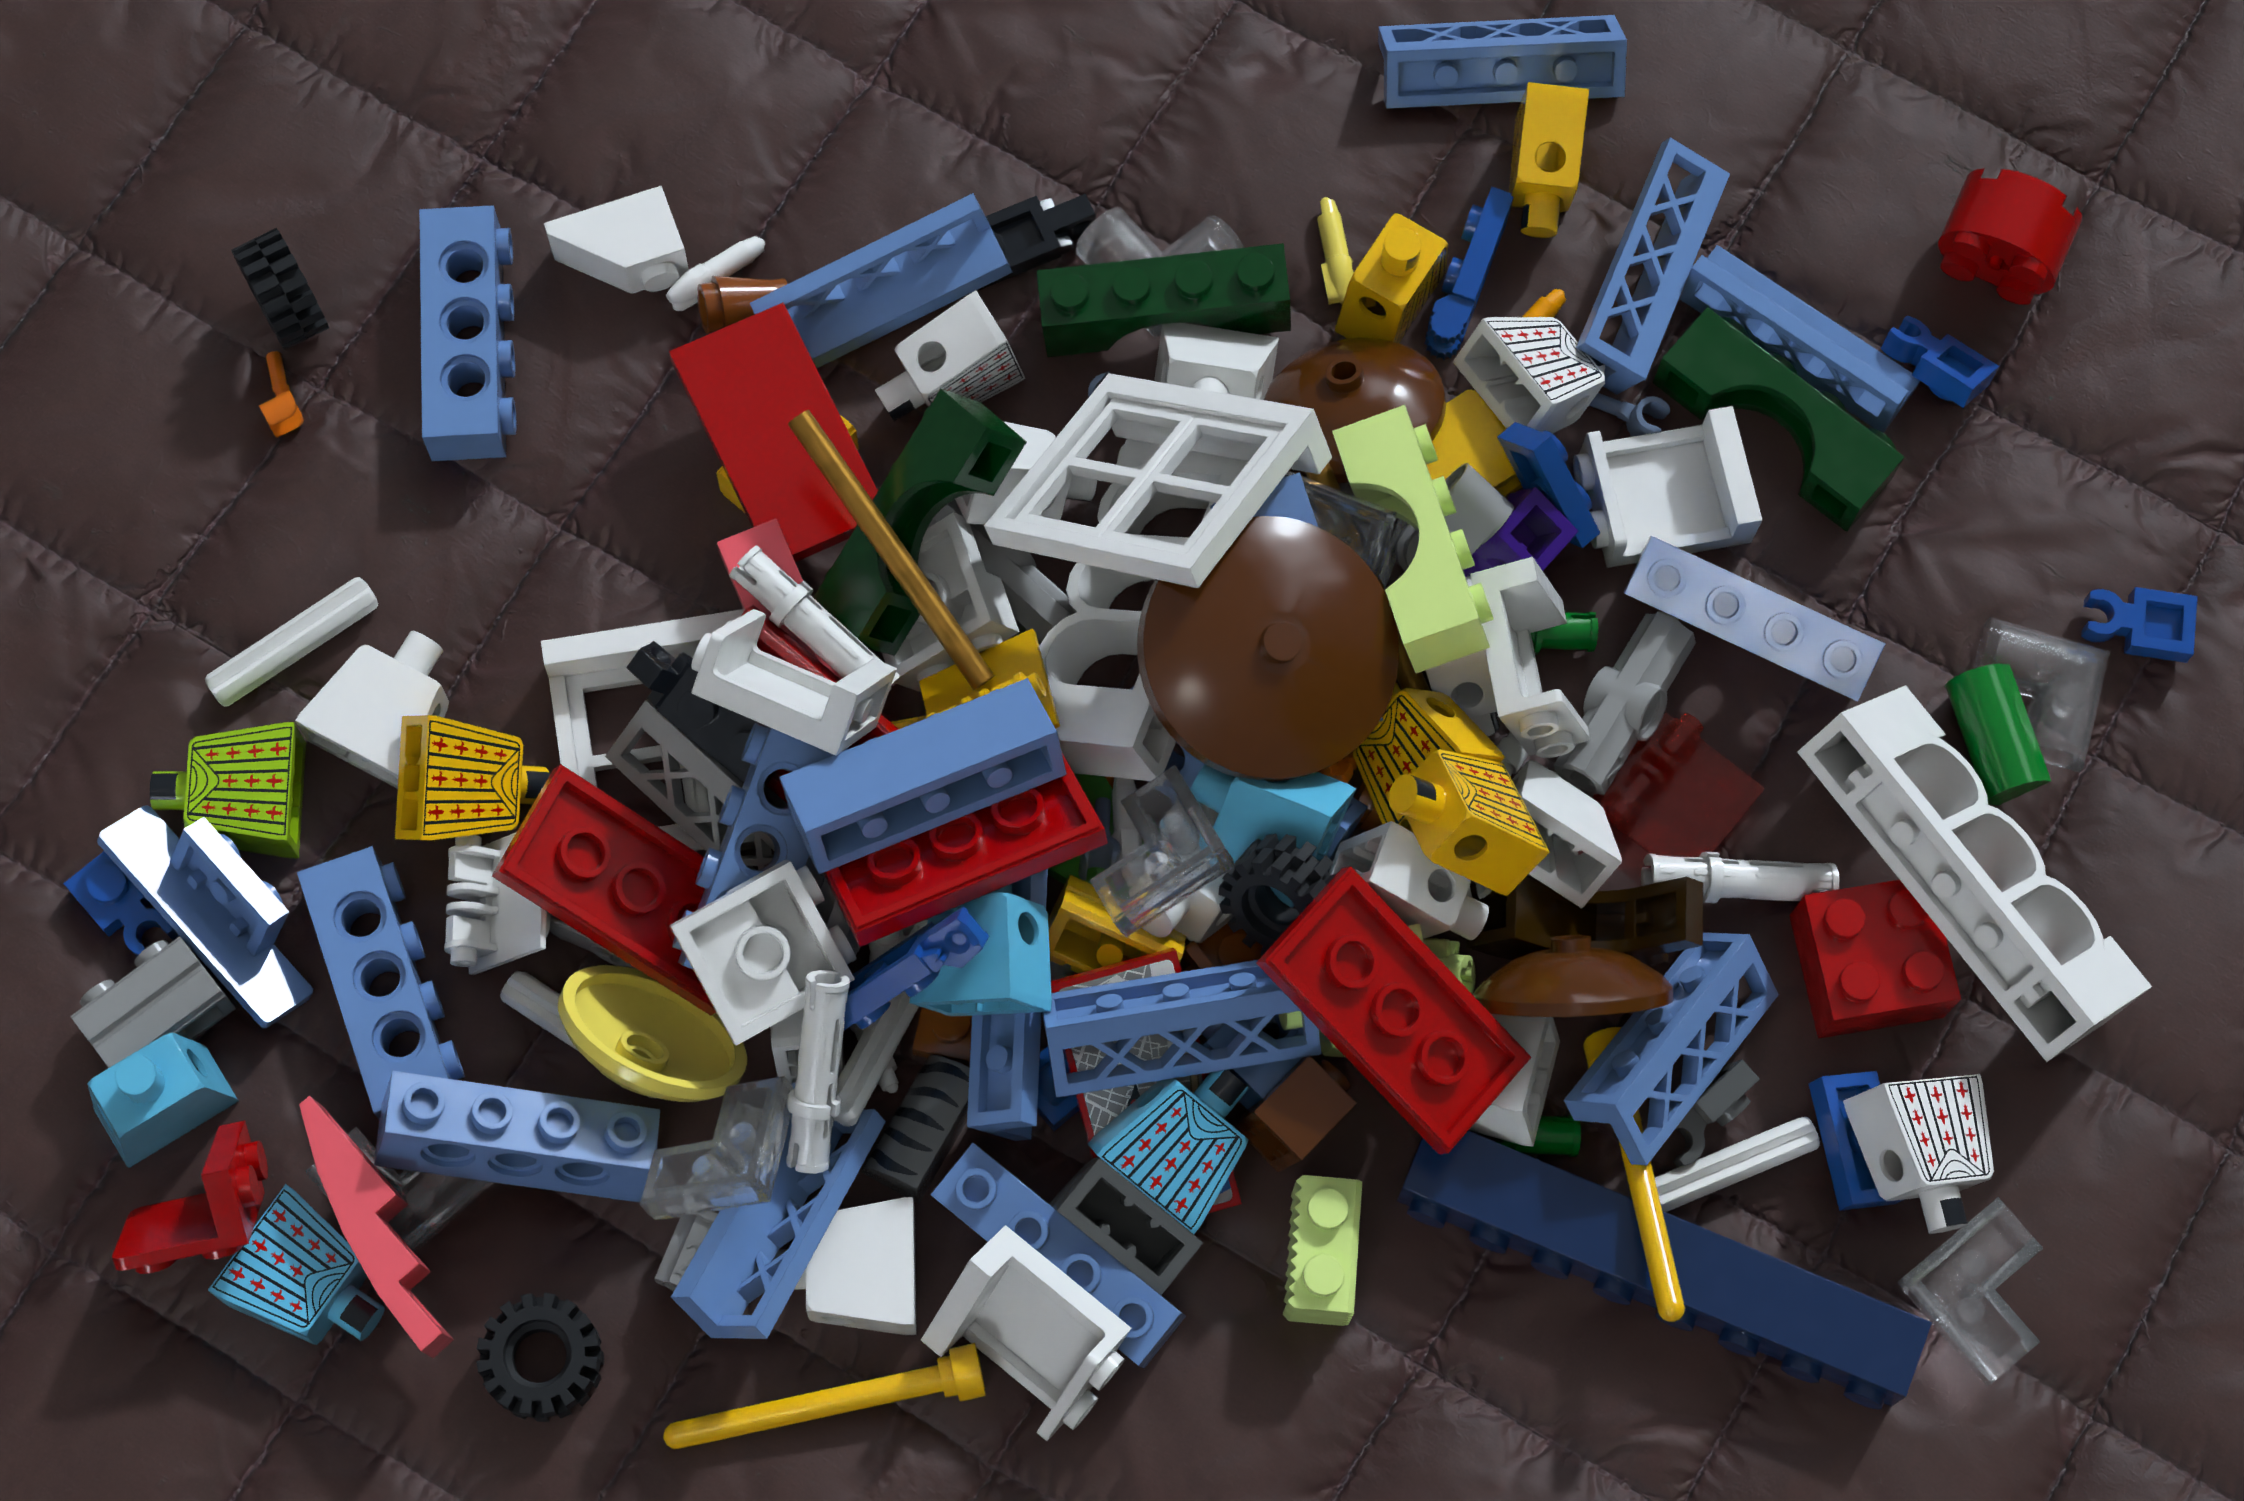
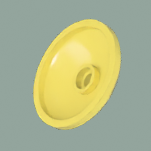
(648, 1035)

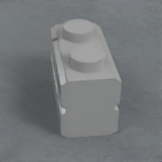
(159, 997)

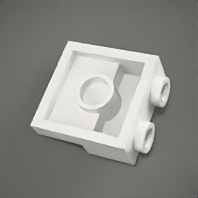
(971, 594)
(760, 946)

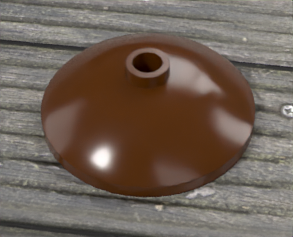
(1357, 381)
(1573, 983)

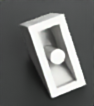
(622, 242)

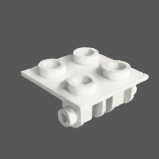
(497, 921)

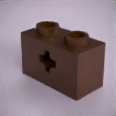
(1297, 1113)

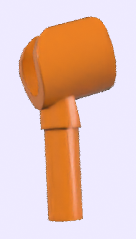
(282, 411)

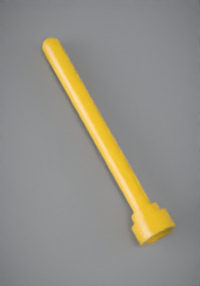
(1647, 1210)
(954, 1375)

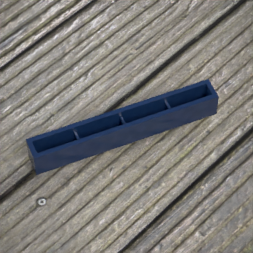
(1725, 1285)

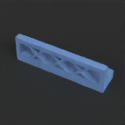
(1498, 58)
(1665, 265)
(892, 281)
(1816, 346)
(1164, 1007)
(1643, 1051)
(1007, 1057)
(739, 1248)

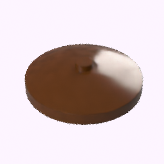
(1273, 655)

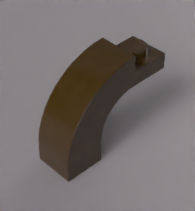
(1632, 921)

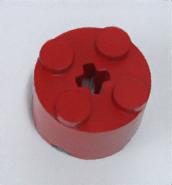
(2008, 234)

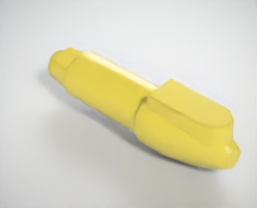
(1338, 264)

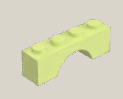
(1432, 600)

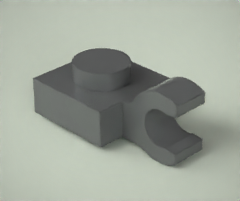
(1719, 1102)

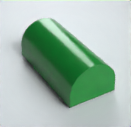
(1997, 732)

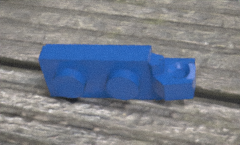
(912, 966)

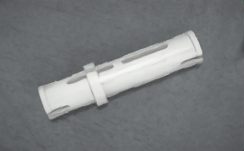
(801, 613)
(1743, 877)
(815, 1096)

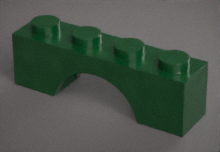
(1226, 289)
(950, 454)
(1841, 458)

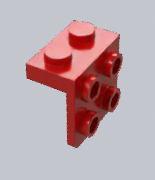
(202, 1223)

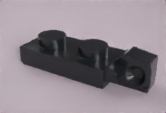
(1039, 231)
(706, 723)

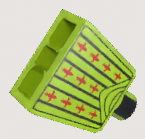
(243, 785)

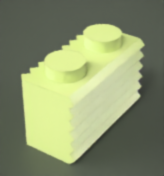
(1323, 1250)

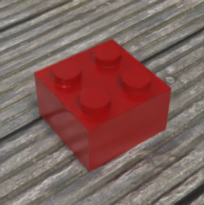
(1872, 959)

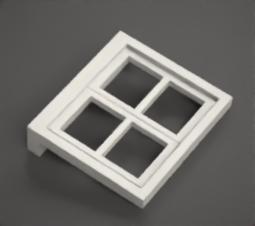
(1181, 421)
(599, 663)

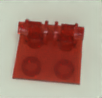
(1678, 792)

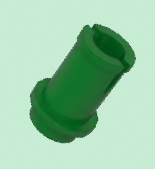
(1577, 634)
(1554, 1137)

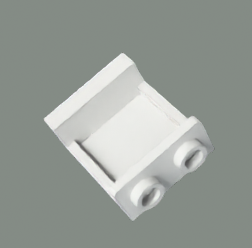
(1670, 485)
(1522, 604)
(784, 695)
(1032, 1327)

